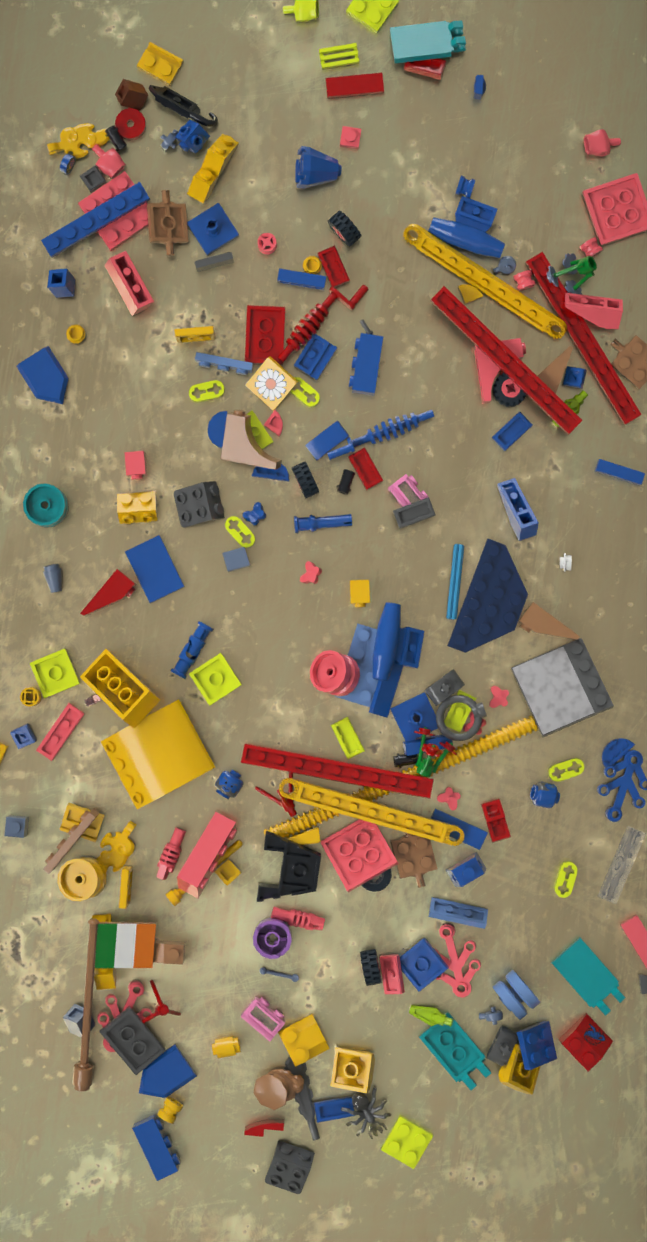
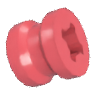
(264, 240)
(591, 247)
(524, 280)

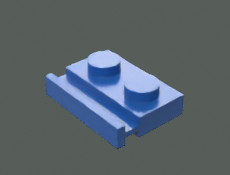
(315, 356)

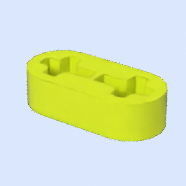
(205, 387)
(306, 389)
(243, 528)
(564, 765)
(570, 880)

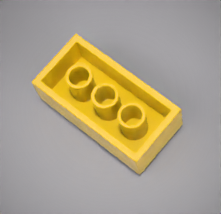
(119, 688)

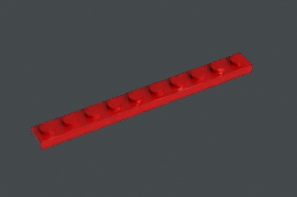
(585, 342)
(506, 360)
(337, 771)

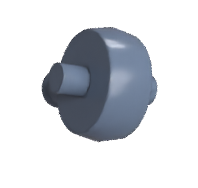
(168, 141)
(506, 265)
(493, 1015)

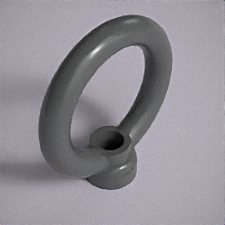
(477, 709)

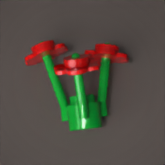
(426, 766)

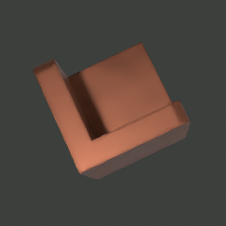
(131, 94)

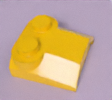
(303, 1040)
(353, 1070)
(516, 1076)

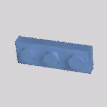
(223, 363)
(458, 913)

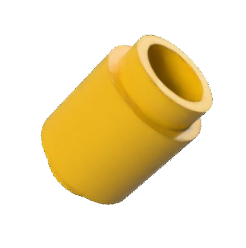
(226, 1047)

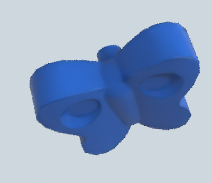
(256, 514)

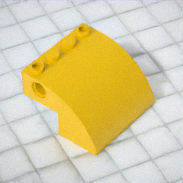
(158, 754)

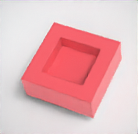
(350, 137)

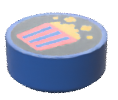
(67, 163)

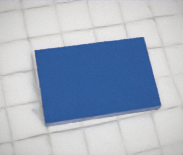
(154, 569)

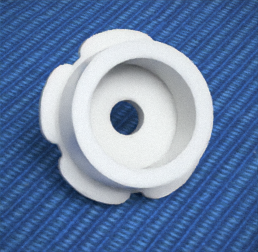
(566, 562)

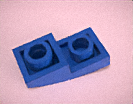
(327, 440)

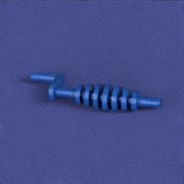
(385, 431)

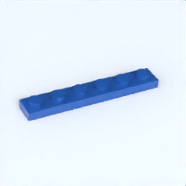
(95, 219)

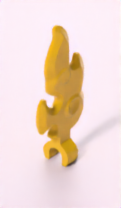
(72, 138)
(121, 848)

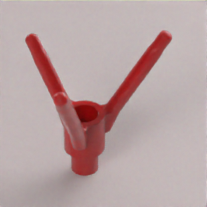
(286, 803)
(160, 1009)

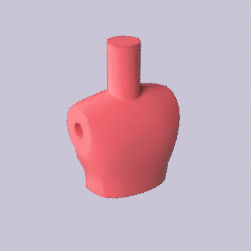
(599, 143)
(109, 161)

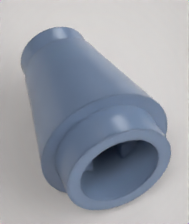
(53, 577)

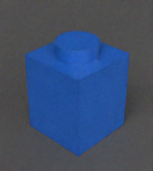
(61, 283)

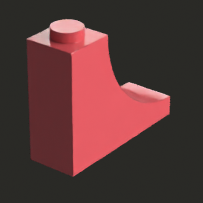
(488, 369)

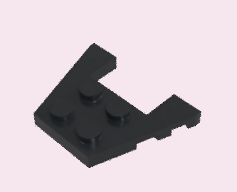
(298, 869)

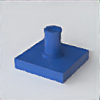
(213, 229)
(413, 715)

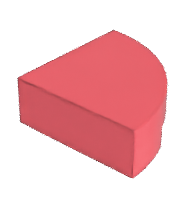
(274, 423)

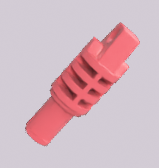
(170, 854)
(299, 919)

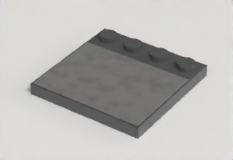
(562, 687)

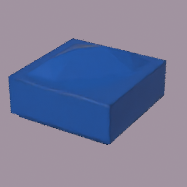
(479, 87)
(574, 377)
(23, 736)

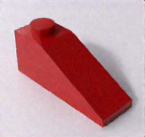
(113, 591)

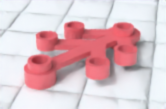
(456, 964)
(115, 1011)

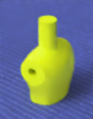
(304, 10)

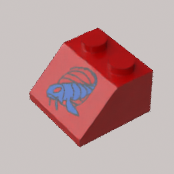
(586, 1042)

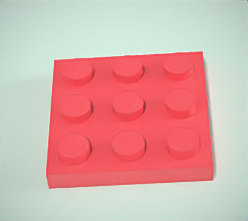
(617, 209)
(124, 227)
(358, 853)

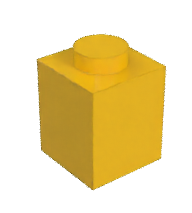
(359, 592)

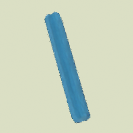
(455, 581)

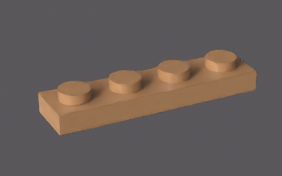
(65, 845)

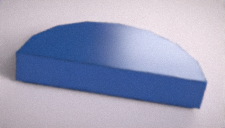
(217, 428)
(278, 474)
(615, 750)

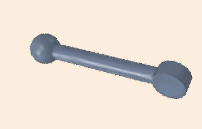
(294, 977)

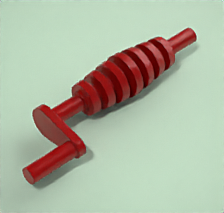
(311, 322)

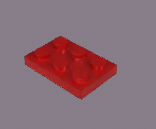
(264, 333)

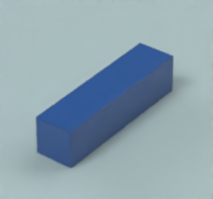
(301, 279)
(619, 472)
(413, 746)

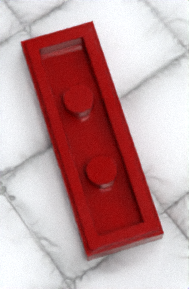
(354, 85)

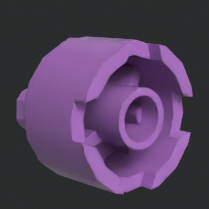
(272, 949)

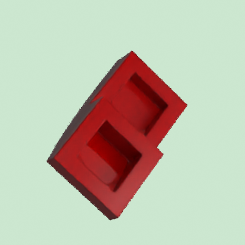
(495, 820)
(257, 1128)

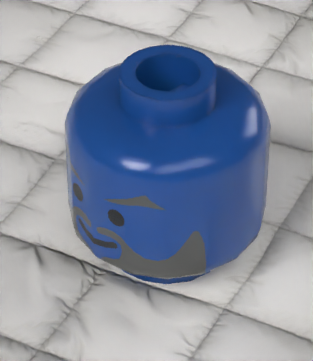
(229, 784)
(544, 795)

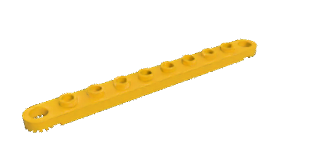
(485, 281)
(371, 812)

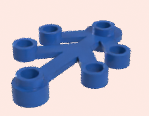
(625, 782)

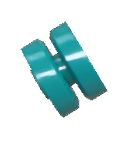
(56, 509)

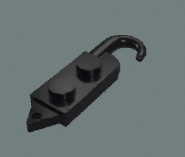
(181, 105)

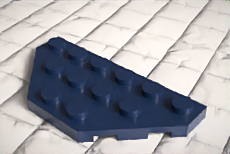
(491, 602)

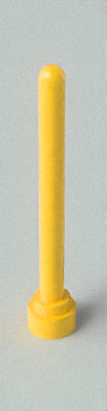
(175, 895)

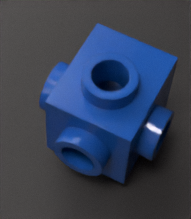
(192, 137)

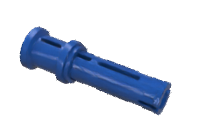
(313, 523)

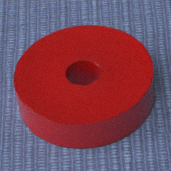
(130, 115)

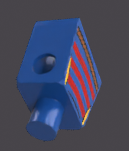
(466, 870)

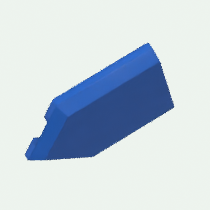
(44, 376)
(166, 1074)

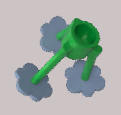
(583, 266)

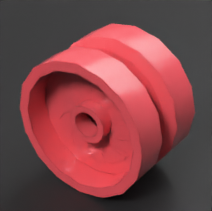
(334, 673)

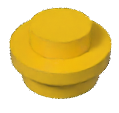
(312, 265)
(75, 334)

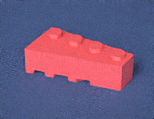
(206, 855)

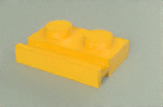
(160, 63)
(72, 817)

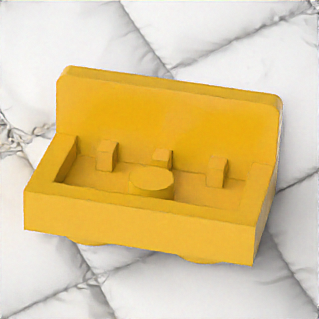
(136, 507)

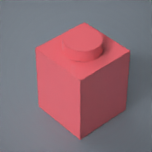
(135, 464)

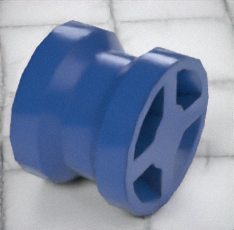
(465, 186)

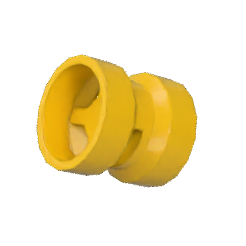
(34, 696)
(170, 1109)

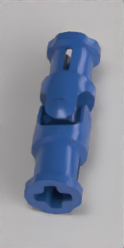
(194, 644)

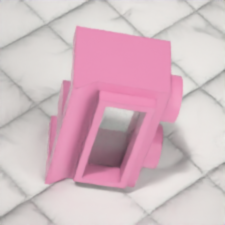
(406, 491)
(263, 1018)

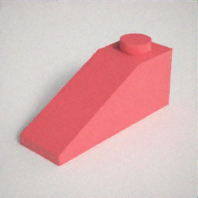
(598, 310)

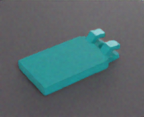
(427, 41)
(587, 975)
(455, 1051)

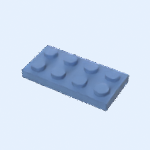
(362, 652)

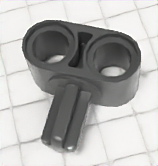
(444, 687)
(502, 1046)

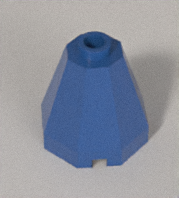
(315, 168)

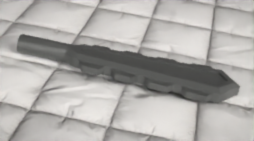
(305, 1097)

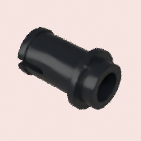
(115, 137)
(345, 482)
(403, 760)

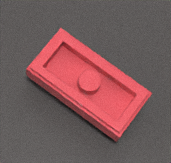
(391, 974)

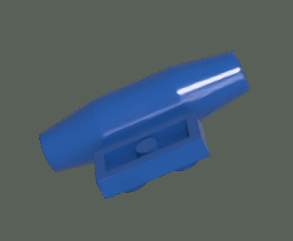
(470, 228)
(395, 643)

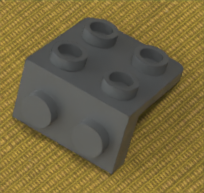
(198, 504)
(289, 1167)

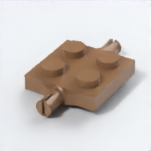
(167, 223)
(632, 361)
(414, 857)

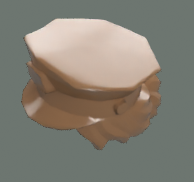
(277, 1088)

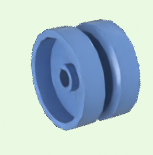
(516, 994)

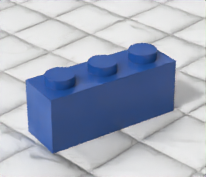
(366, 364)
(156, 1147)

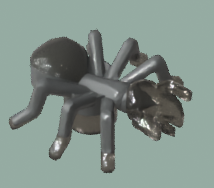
(365, 1111)

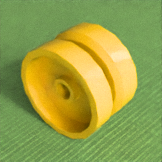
(82, 878)

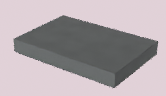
(132, 1040)

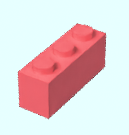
(129, 283)

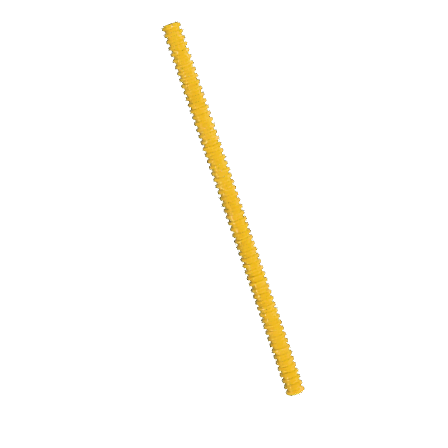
(463, 753)

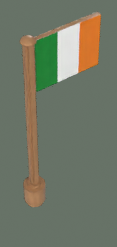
(110, 947)

